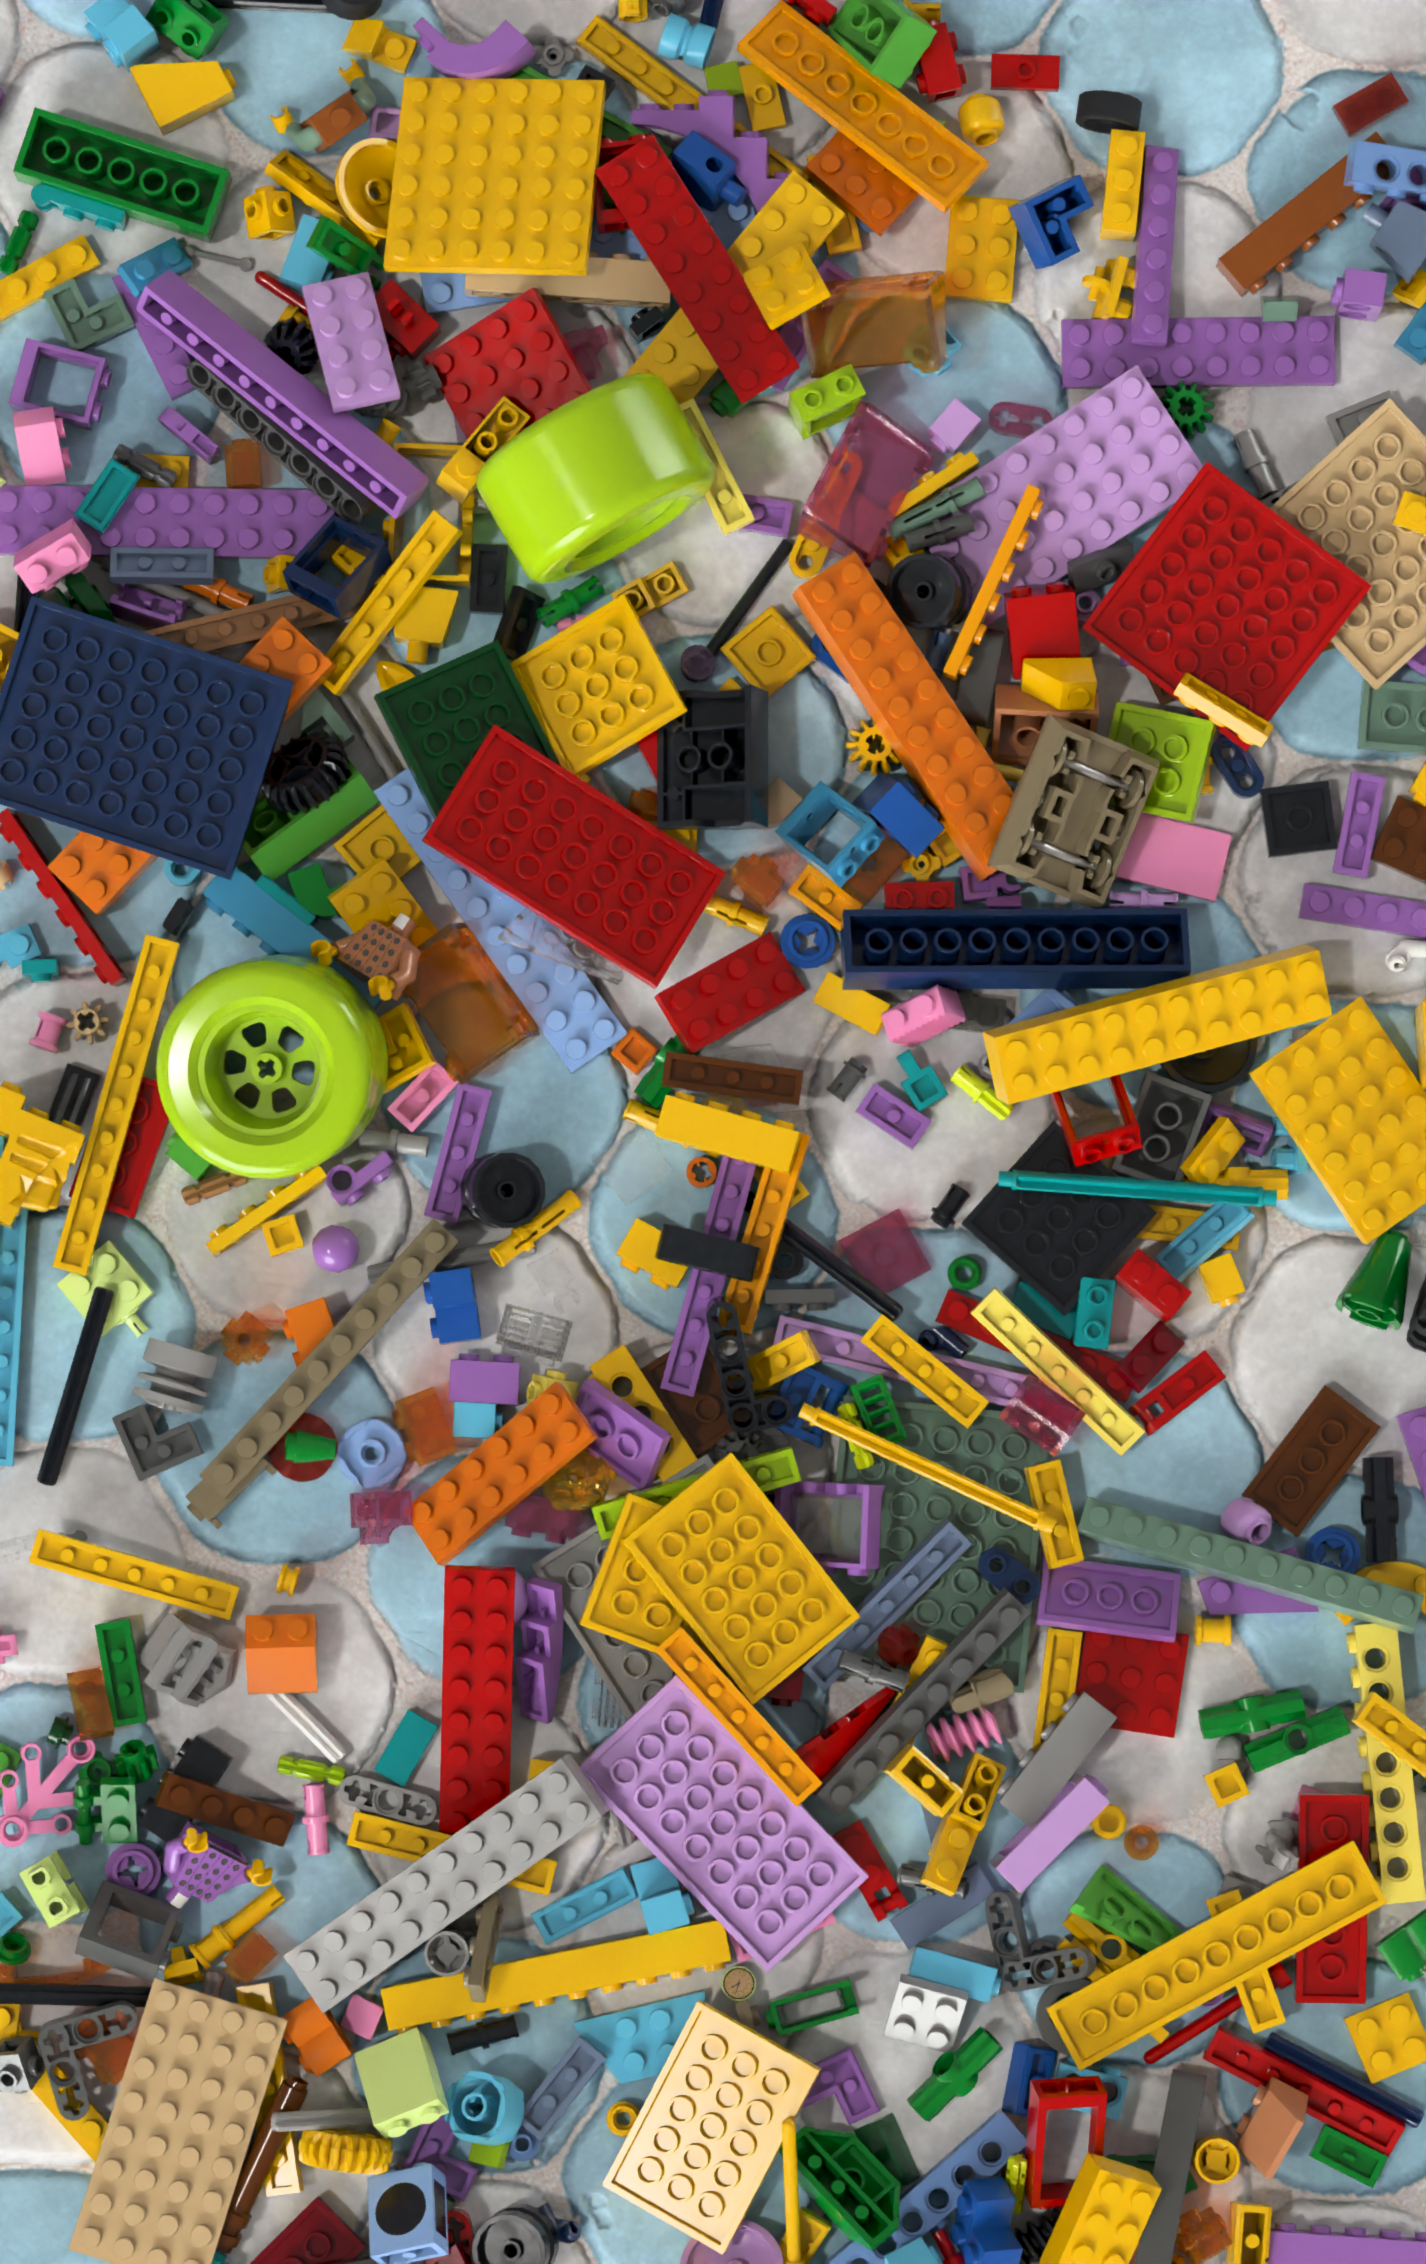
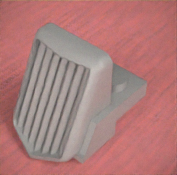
(186, 1661)

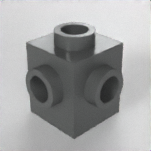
(19, 2064)

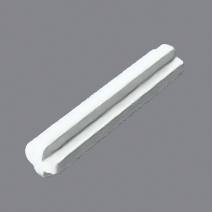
(309, 1726)

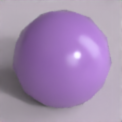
(335, 1248)

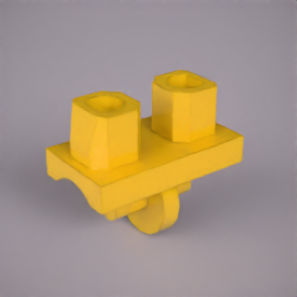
(1106, 288)

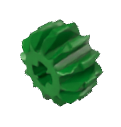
(1199, 408)

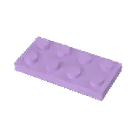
(351, 342)

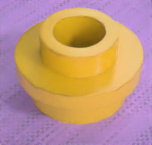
(611, 2118)

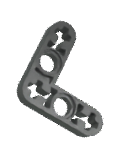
(1020, 1958)
(73, 2040)

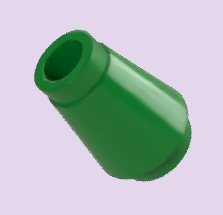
(308, 1447)

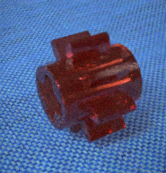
(898, 1645)

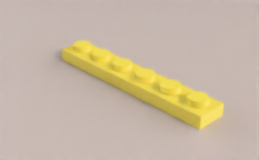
(1057, 1370)

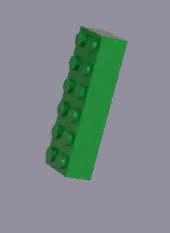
(123, 173)

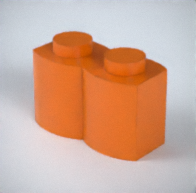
(317, 2037)

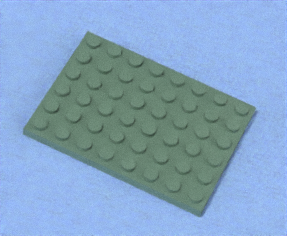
(915, 1505)

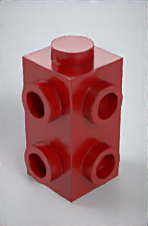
(939, 73)

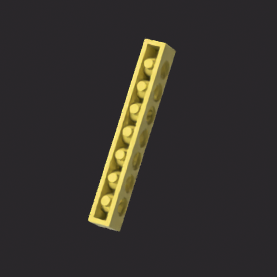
(1410, 1884)

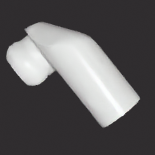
(1403, 953)

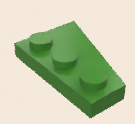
(1122, 1911)

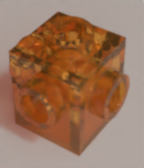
(259, 1335)
(1202, 2235)

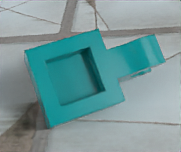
(922, 1085)

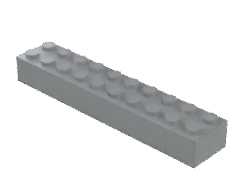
(446, 1882)

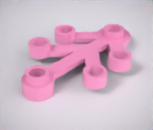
(40, 1794)

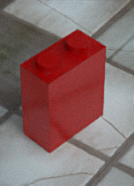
(1041, 624)
(1151, 1286)

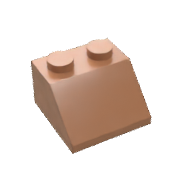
(1271, 2125)

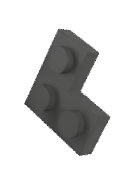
(154, 1452)

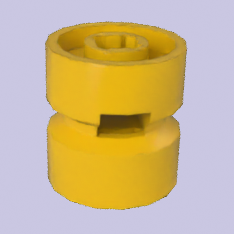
(1215, 2159)

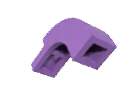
(494, 57)

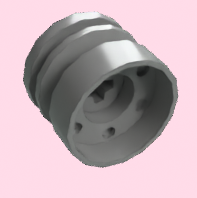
(175, 1376)

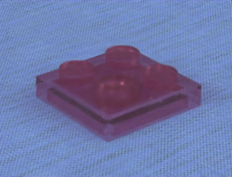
(885, 1252)

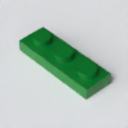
(121, 1672)

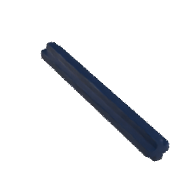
(1344, 2080)

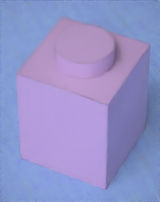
(953, 428)

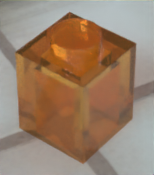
(243, 465)
(249, 1957)

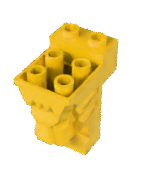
(34, 1157)

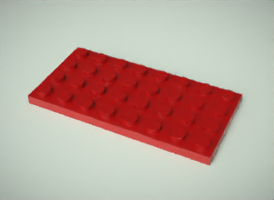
(574, 856)

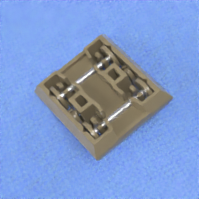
(1064, 809)

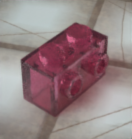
(1042, 1415)
(539, 1516)

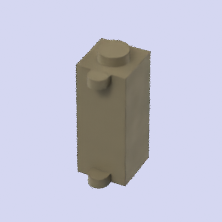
(210, 1504)

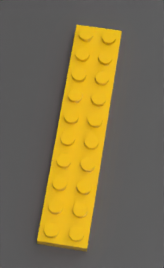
(1216, 1955)

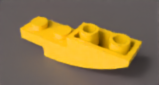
(962, 1824)

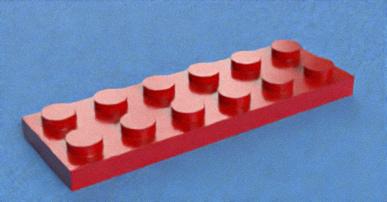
(1335, 1965)

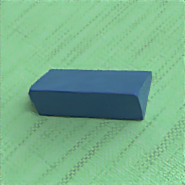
(1026, 2064)

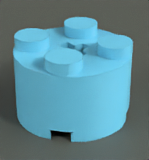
(484, 2108)

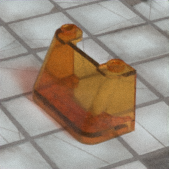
(878, 323)
(467, 1004)

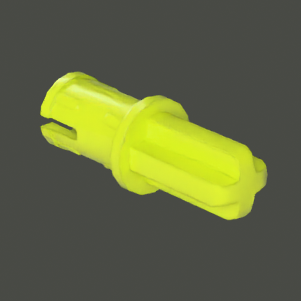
(981, 1092)

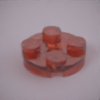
(309, 1470)

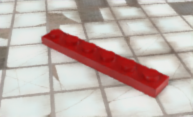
(69, 911)
(957, 1315)
(1325, 2100)

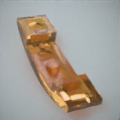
(92, 1969)

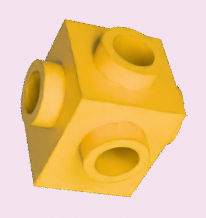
(269, 214)

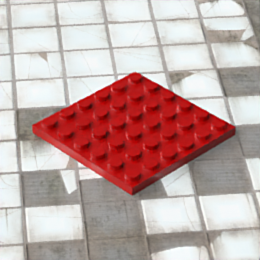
(1227, 599)

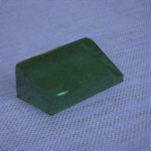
(889, 2147)

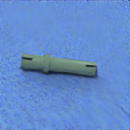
(938, 507)

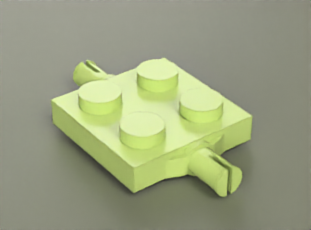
(113, 1271)

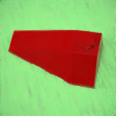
(832, 1743)

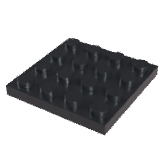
(1056, 1235)

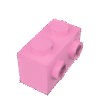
(40, 447)
(52, 557)

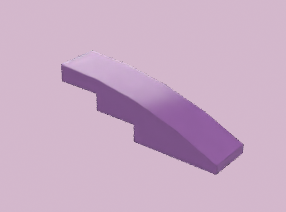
(541, 1657)

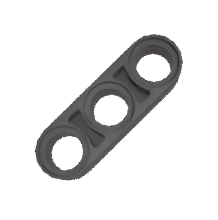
(978, 685)

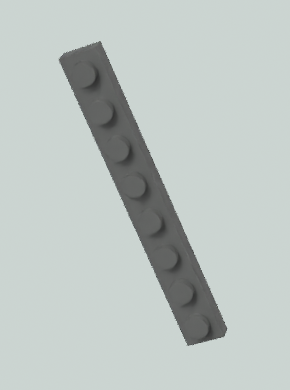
(921, 1700)

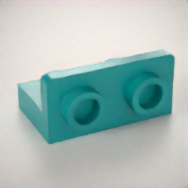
(1094, 1312)

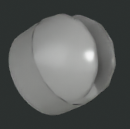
(1229, 1749)

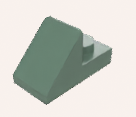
(318, 709)

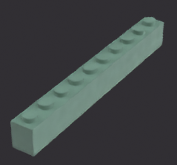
(1250, 1565)

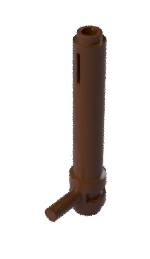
(259, 2163)

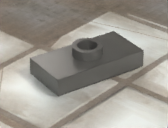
(1099, 566)

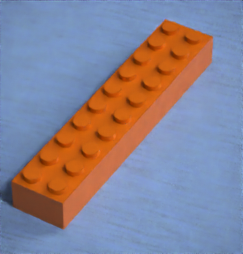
(909, 706)
(103, 869)

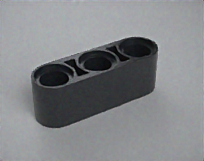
(707, 1253)

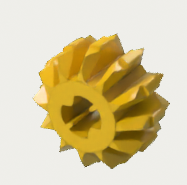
(861, 748)

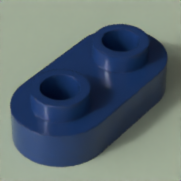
(1236, 767)
(1009, 1575)

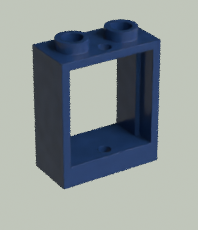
(336, 532)

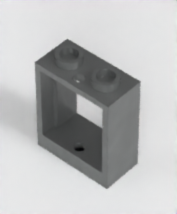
(119, 1955)

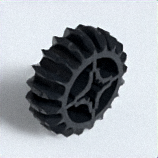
(305, 772)

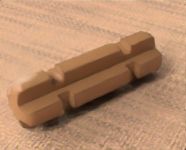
(211, 1187)

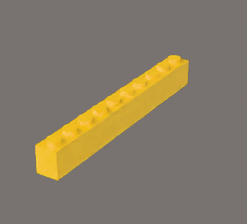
(558, 1974)

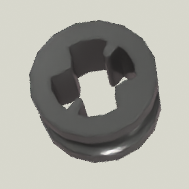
(1037, 1944)

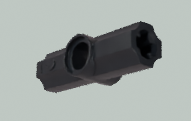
(1379, 1509)

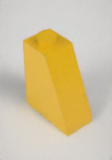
(183, 91)

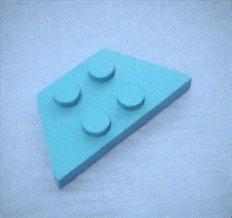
(639, 2037)

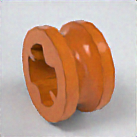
(691, 1176)

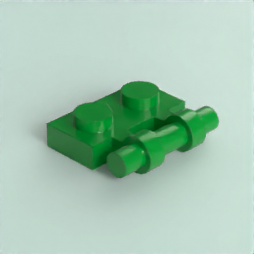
(118, 1810)

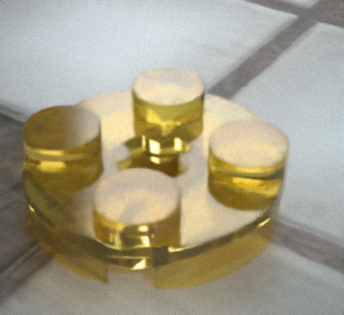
(583, 1494)

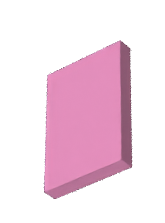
(1175, 857)

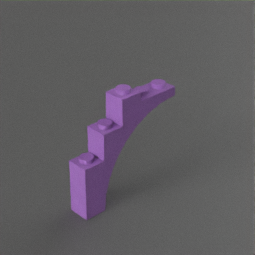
(717, 125)

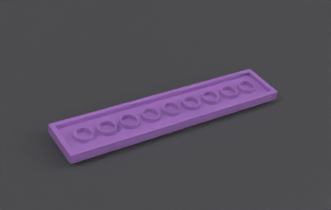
(229, 520)

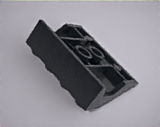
(715, 762)

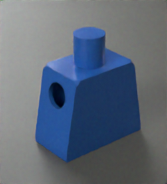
(707, 173)

